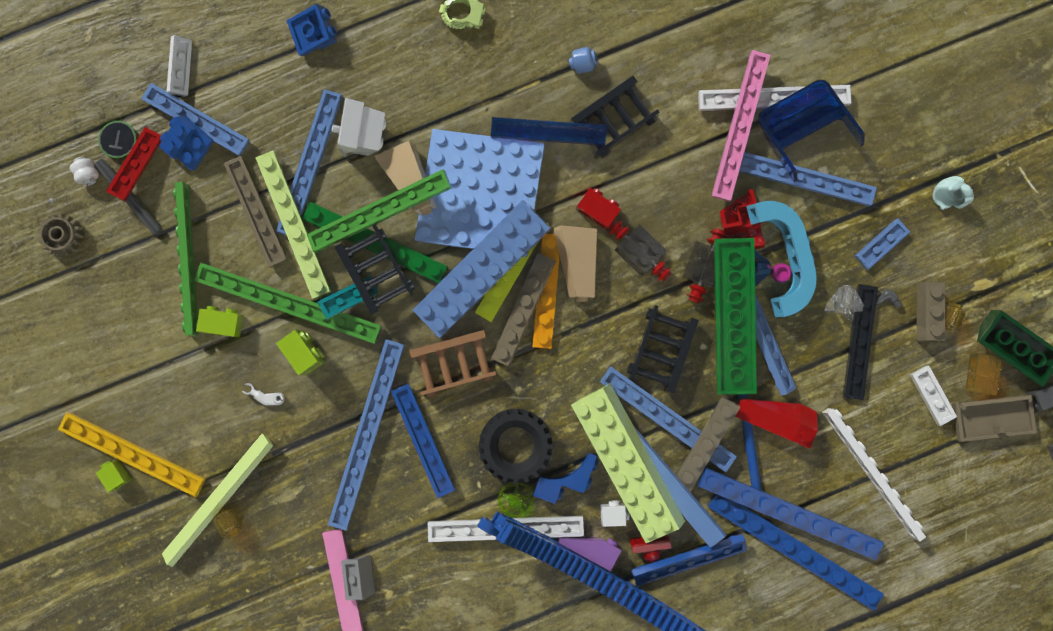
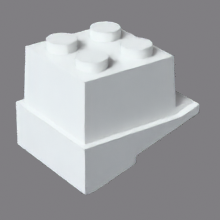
(360, 129)

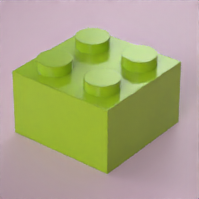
(301, 352)

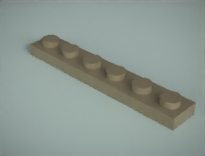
(255, 211)
(523, 309)
(707, 442)

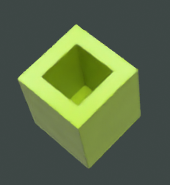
(113, 475)

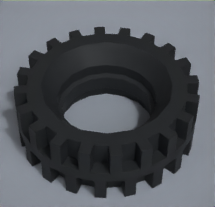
(510, 471)

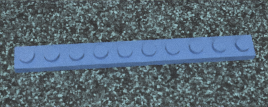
(366, 435)

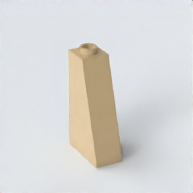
(405, 168)
(578, 260)

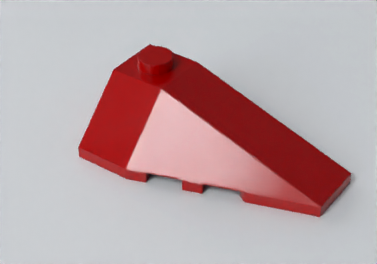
(784, 419)

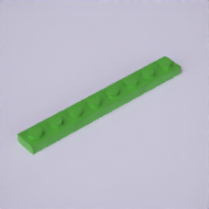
(379, 211)
(185, 251)

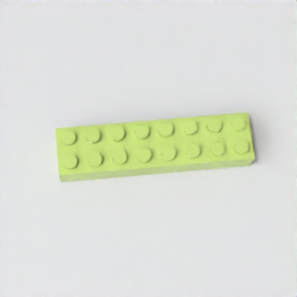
(628, 463)

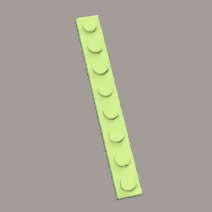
(293, 224)

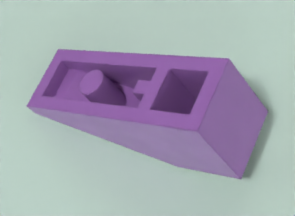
(597, 550)

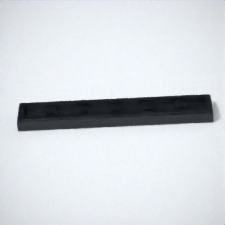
(860, 344)

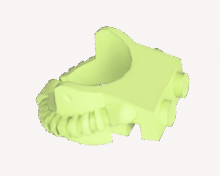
(473, 19)

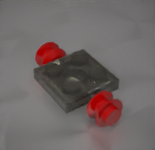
(640, 250)
(701, 266)

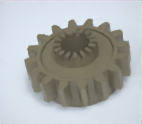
(50, 234)

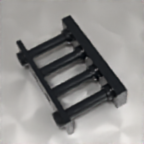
(612, 98)
(365, 286)
(676, 363)

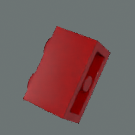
(598, 208)

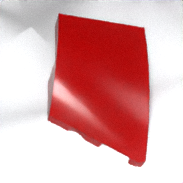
(736, 221)

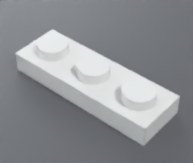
(179, 66)
(933, 395)

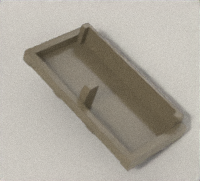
(994, 418)

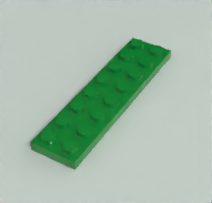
(735, 316)

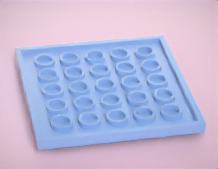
(486, 184)

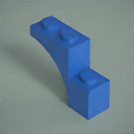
(550, 488)

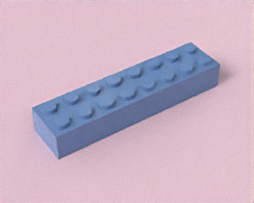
(482, 268)

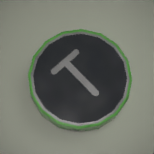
(117, 139)

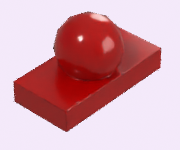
(652, 550)

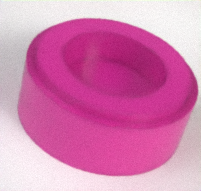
(781, 273)

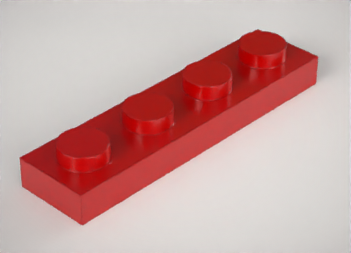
(134, 165)

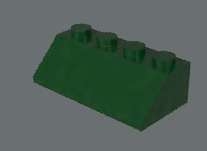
(1017, 346)

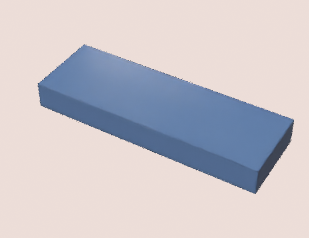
(882, 244)

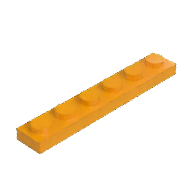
(546, 306)

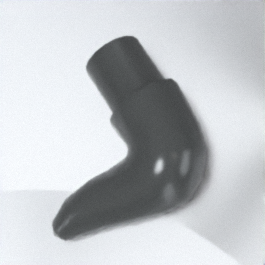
(892, 296)

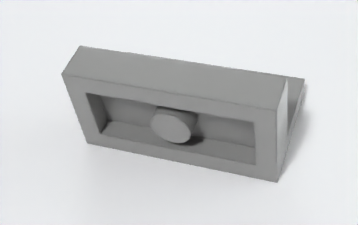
(358, 578)

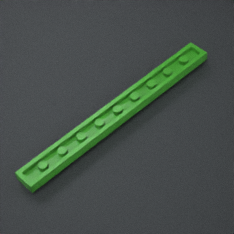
(286, 302)

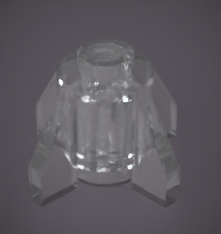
(845, 302)

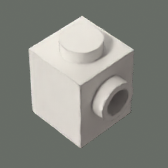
(614, 514)

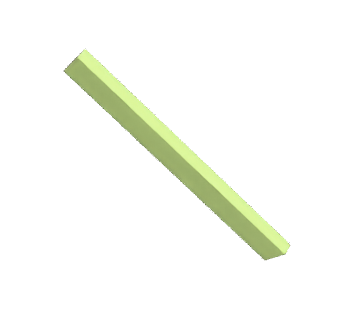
(217, 500)

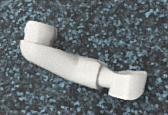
(266, 399)

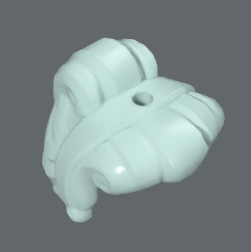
(953, 192)

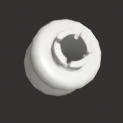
(84, 171)

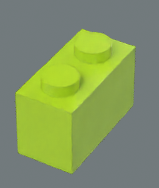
(219, 322)

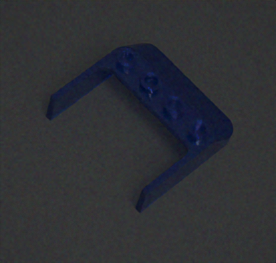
(803, 115)

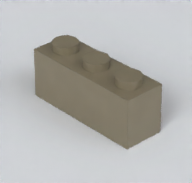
(930, 311)

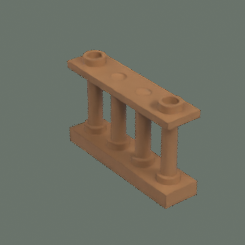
(440, 350)

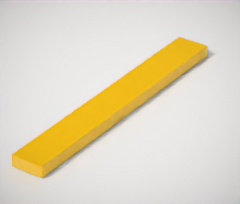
(131, 454)

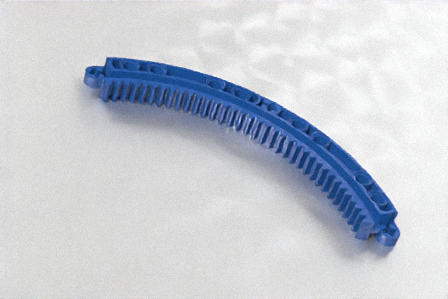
(548, 550)

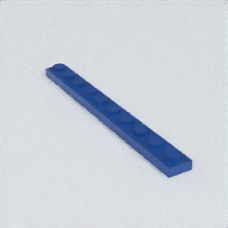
(790, 513)
(796, 550)

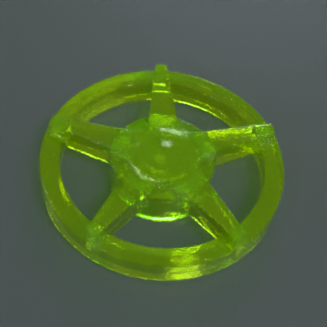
(515, 500)

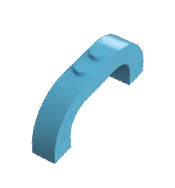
(798, 253)

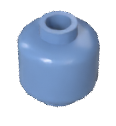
(583, 60)

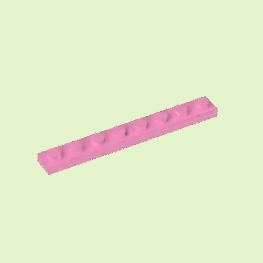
(740, 126)

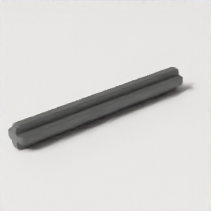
(133, 203)

